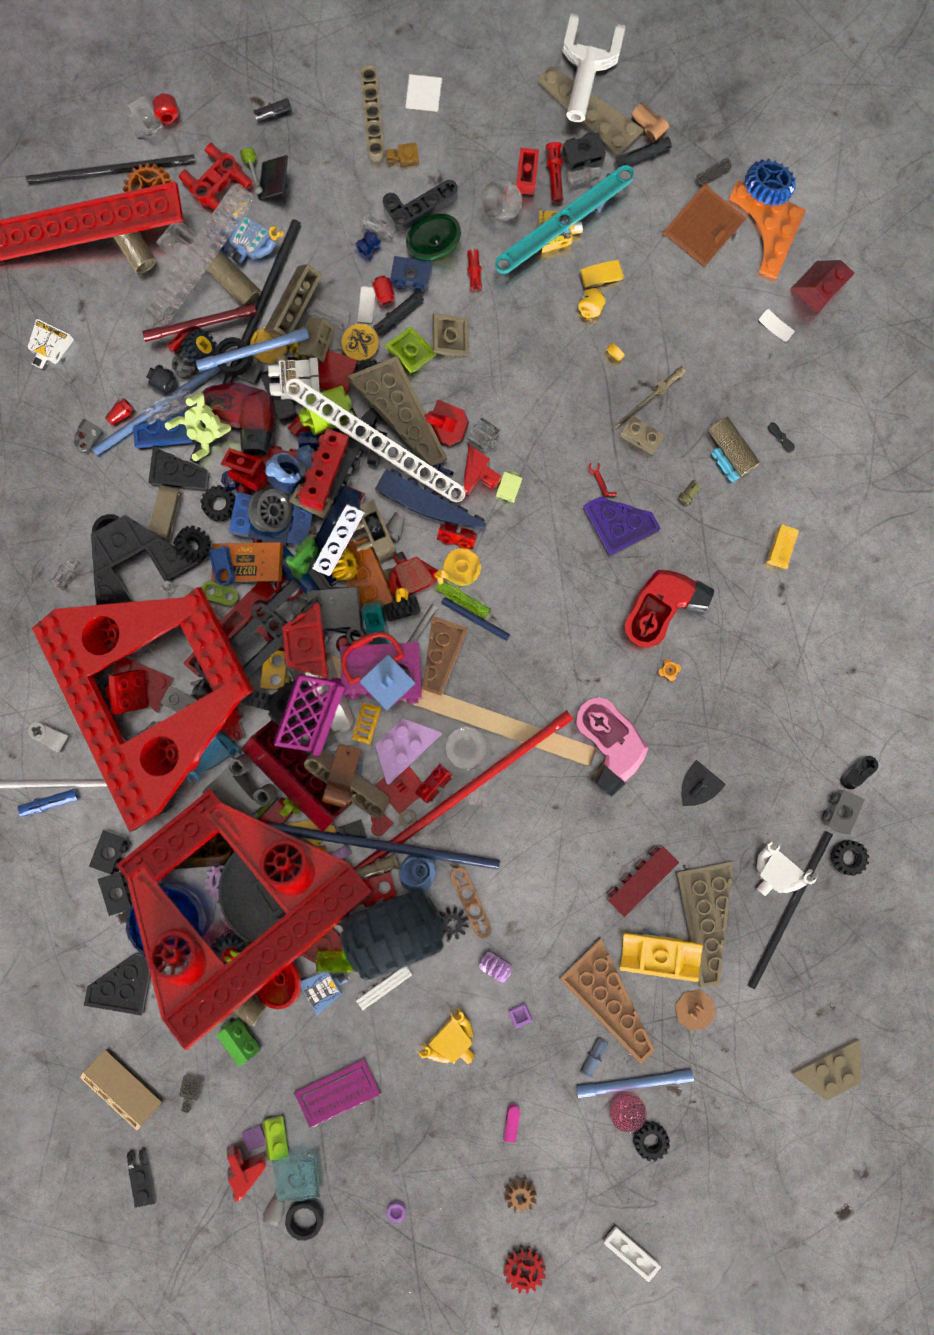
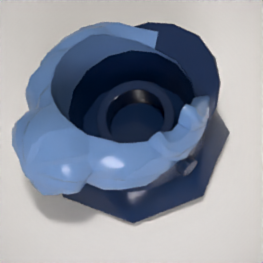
(285, 472)

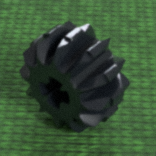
(458, 928)

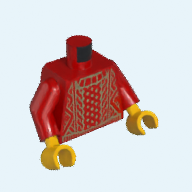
(412, 576)

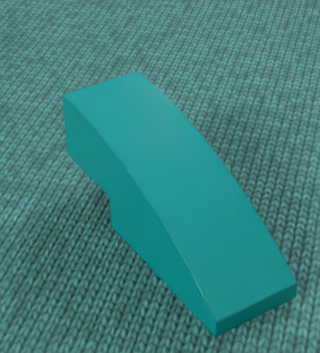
(375, 621)

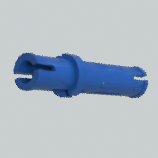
(26, 809)

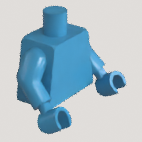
(217, 751)

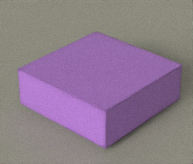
(520, 1015)
(254, 1137)

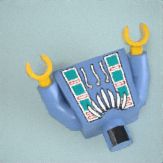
(252, 240)

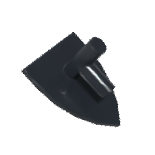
(699, 785)

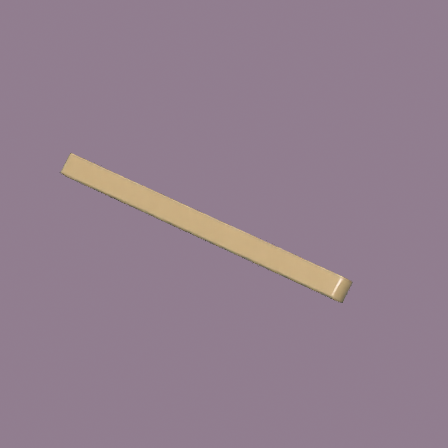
(498, 724)

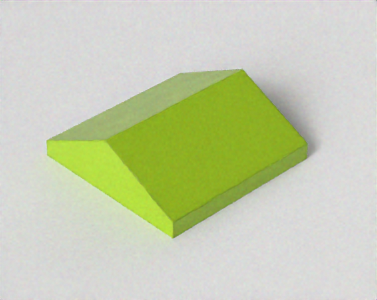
(410, 349)

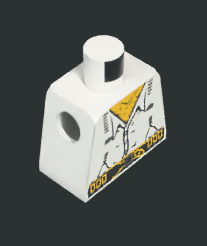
(48, 343)

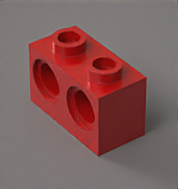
(373, 883)

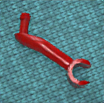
(600, 481)

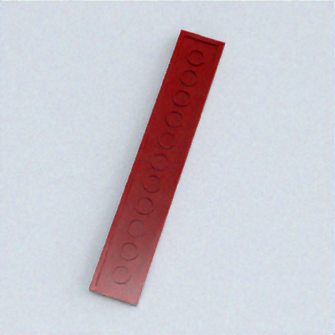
(90, 220)

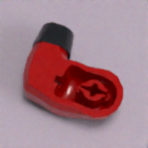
(658, 603)

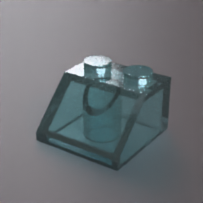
(296, 1177)

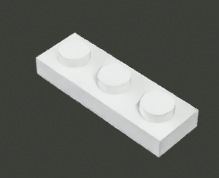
(632, 1253)

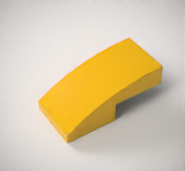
(601, 273)

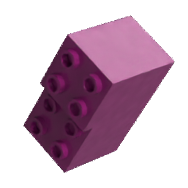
(366, 657)

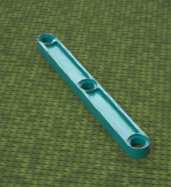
(553, 227)

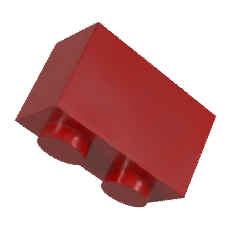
(527, 170)

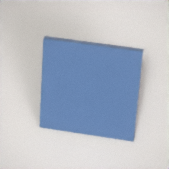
(387, 682)

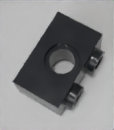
(576, 159)
(100, 859)
(108, 885)

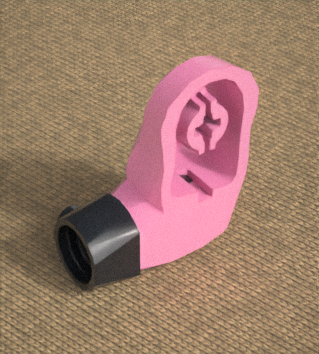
(616, 739)

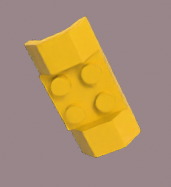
(661, 956)

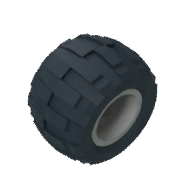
(392, 935)

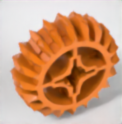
(159, 177)

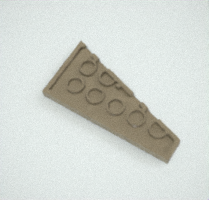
(706, 908)

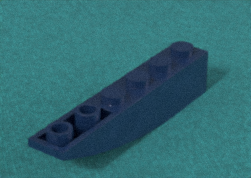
(425, 502)

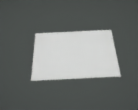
(423, 93)

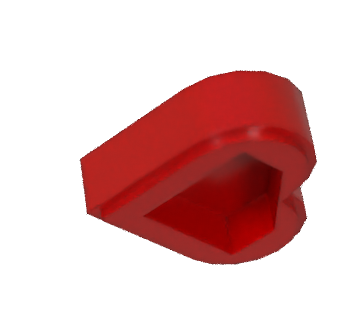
(380, 825)

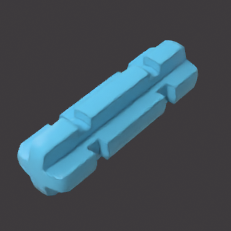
(725, 464)

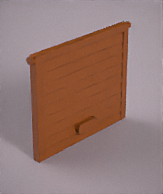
(704, 225)

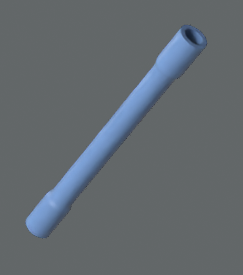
(213, 361)
(594, 1089)

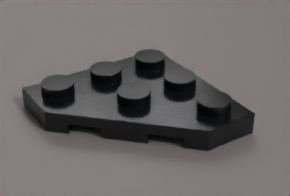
(122, 987)

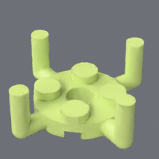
(195, 431)

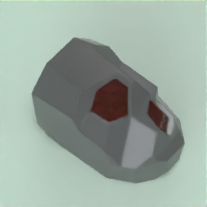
(86, 435)

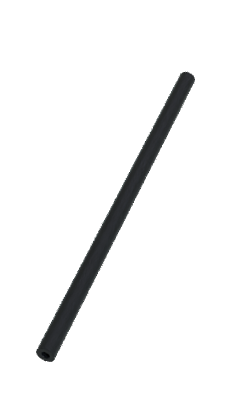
(108, 168)
(789, 912)

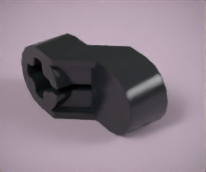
(853, 778)

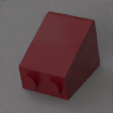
(822, 283)

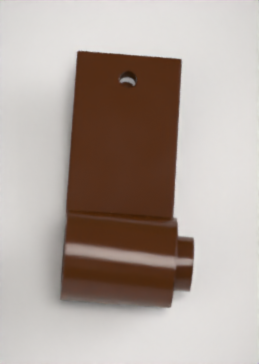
(341, 776)

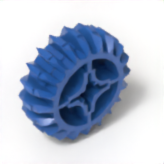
(770, 182)

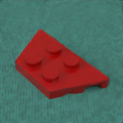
(306, 644)

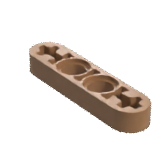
(473, 901)

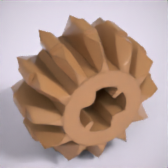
(523, 1203)

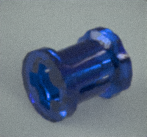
(225, 482)

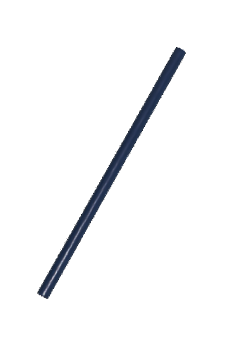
(387, 846)

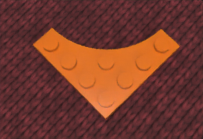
(775, 224)

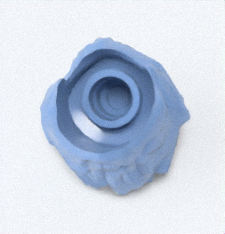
(417, 873)

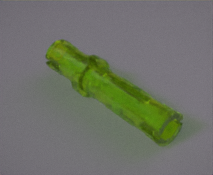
(463, 599)

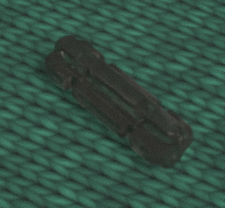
(714, 171)

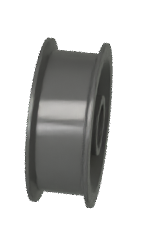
(269, 510)

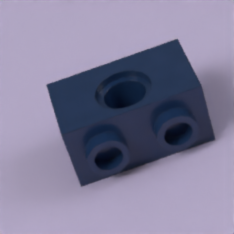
(402, 266)

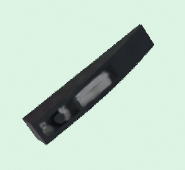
(352, 453)

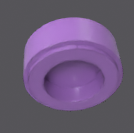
(396, 1211)

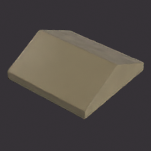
(450, 335)

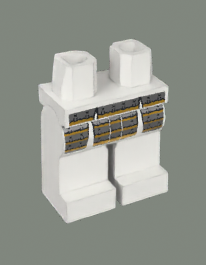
(303, 370)

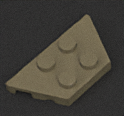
(833, 1072)

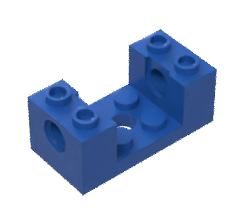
(290, 536)

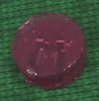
(627, 1112)

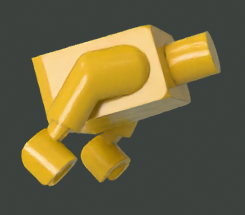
(451, 1041)

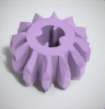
(495, 967)

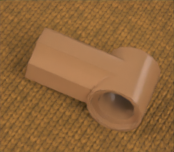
(653, 125)

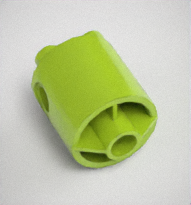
(318, 424)

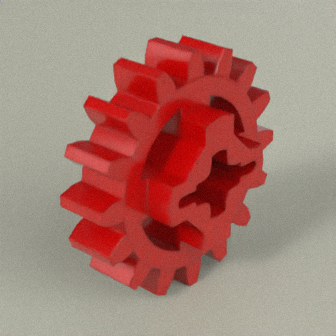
(530, 1265)

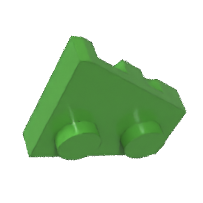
(300, 562)

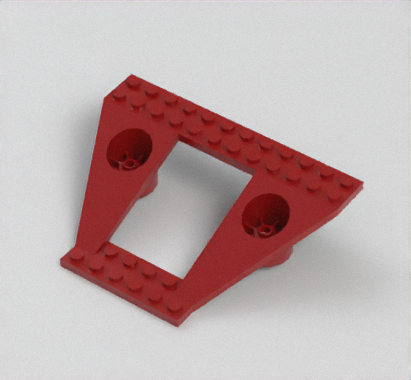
(154, 763)
(206, 988)

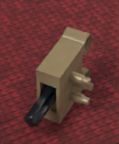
(375, 531)

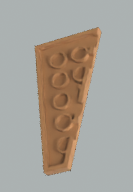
(600, 989)

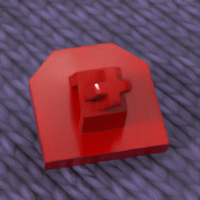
(448, 422)

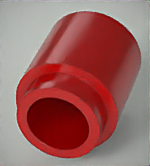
(383, 290)

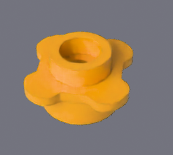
(675, 668)

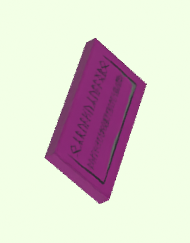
(337, 1092)

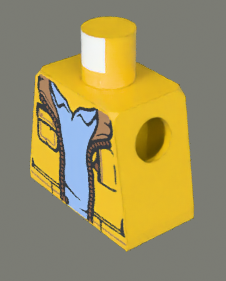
(566, 237)

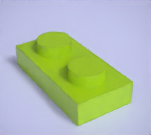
(275, 1137)

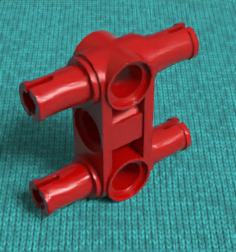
(215, 178)

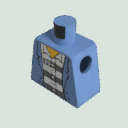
(323, 989)

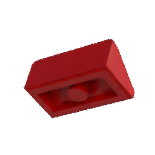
(242, 462)

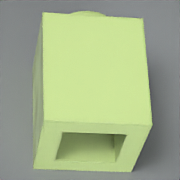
(509, 486)

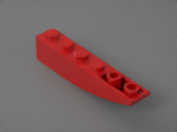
(238, 616)

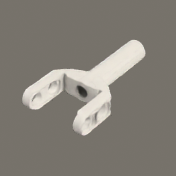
(588, 61)

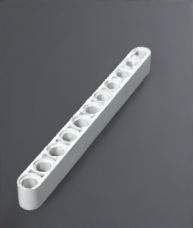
(366, 438)

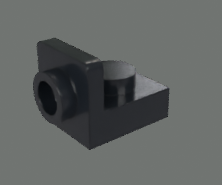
(354, 829)

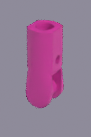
(511, 1123)

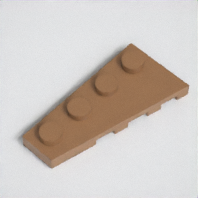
(443, 649)

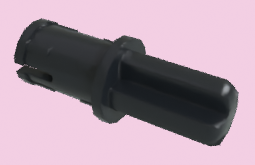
(272, 109)

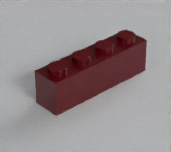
(642, 880)

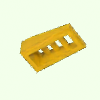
(359, 721)

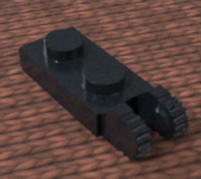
(140, 1180)

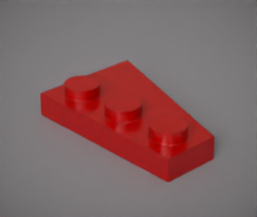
(155, 681)

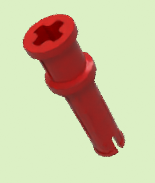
(555, 161)

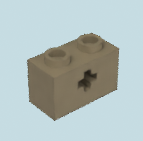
(642, 435)

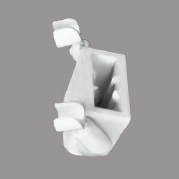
(779, 871)

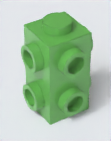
(238, 1041)

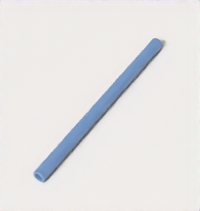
(141, 419)

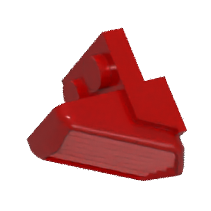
(478, 468)
(243, 1173)

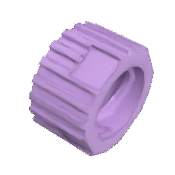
(342, 852)

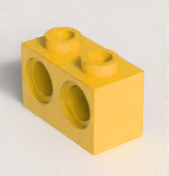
(270, 670)

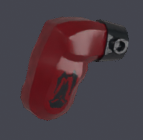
(245, 409)

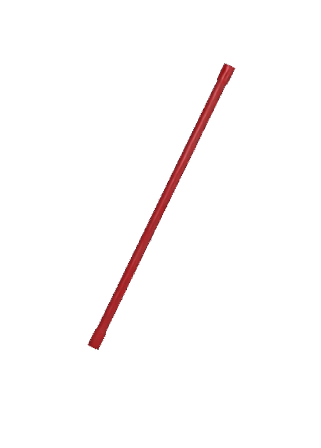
(559, 722)

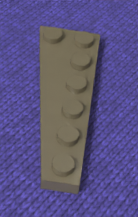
(614, 128)

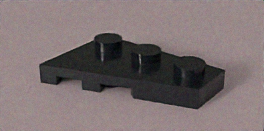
(175, 472)

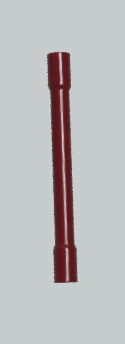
(160, 332)

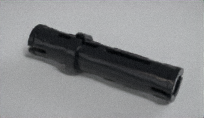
(648, 150)
(395, 315)

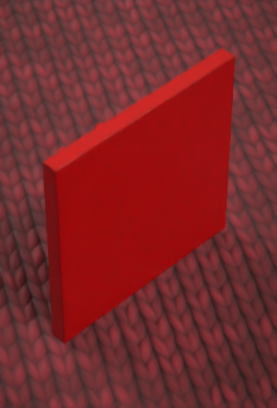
(335, 371)
(401, 790)

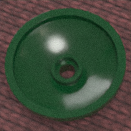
(433, 236)

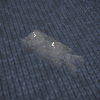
(169, 406)

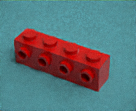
(324, 469)

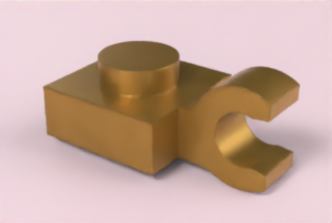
(406, 154)

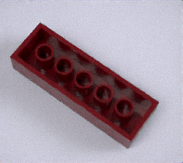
(287, 771)

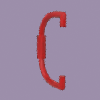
(361, 641)

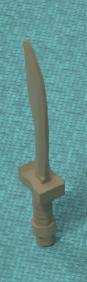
(660, 389)

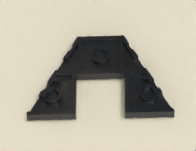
(119, 542)

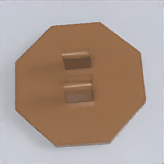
(695, 1010)

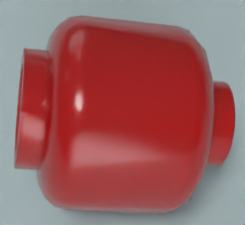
(165, 107)

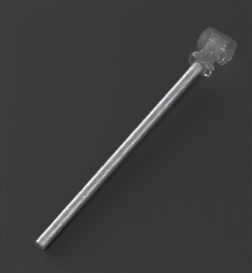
(52, 783)

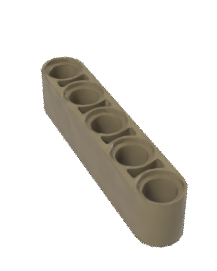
(372, 105)
(364, 793)

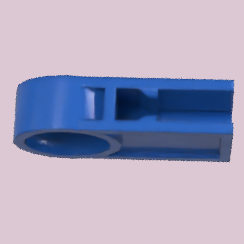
(222, 561)

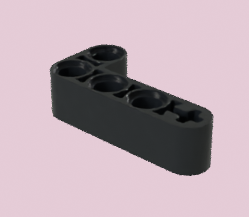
(421, 202)

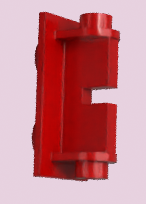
(448, 534)
(439, 777)

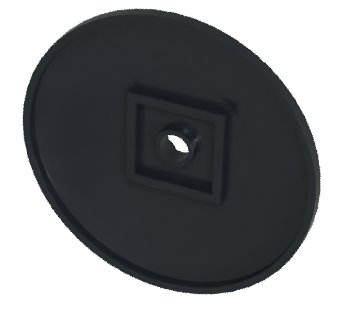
(246, 902)

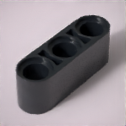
(284, 408)

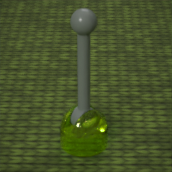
(248, 156)

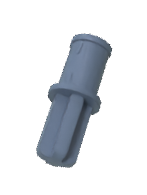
(594, 1058)

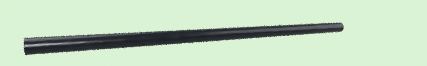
(262, 300)

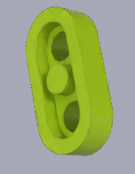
(220, 593)

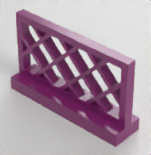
(325, 713)

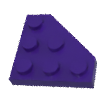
(619, 523)

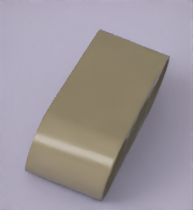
(165, 511)

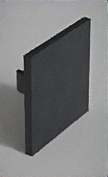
(273, 177)

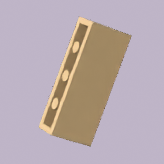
(120, 1089)

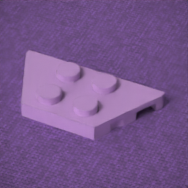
(403, 746)

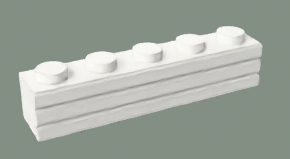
(384, 986)

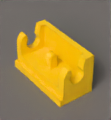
(782, 546)

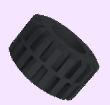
(280, 700)

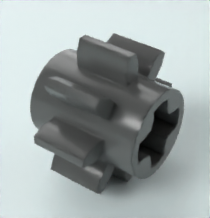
(182, 366)

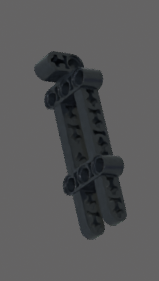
(203, 687)

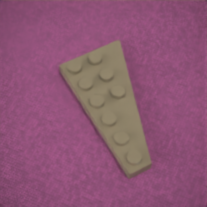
(393, 397)

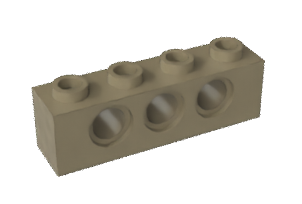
(293, 301)

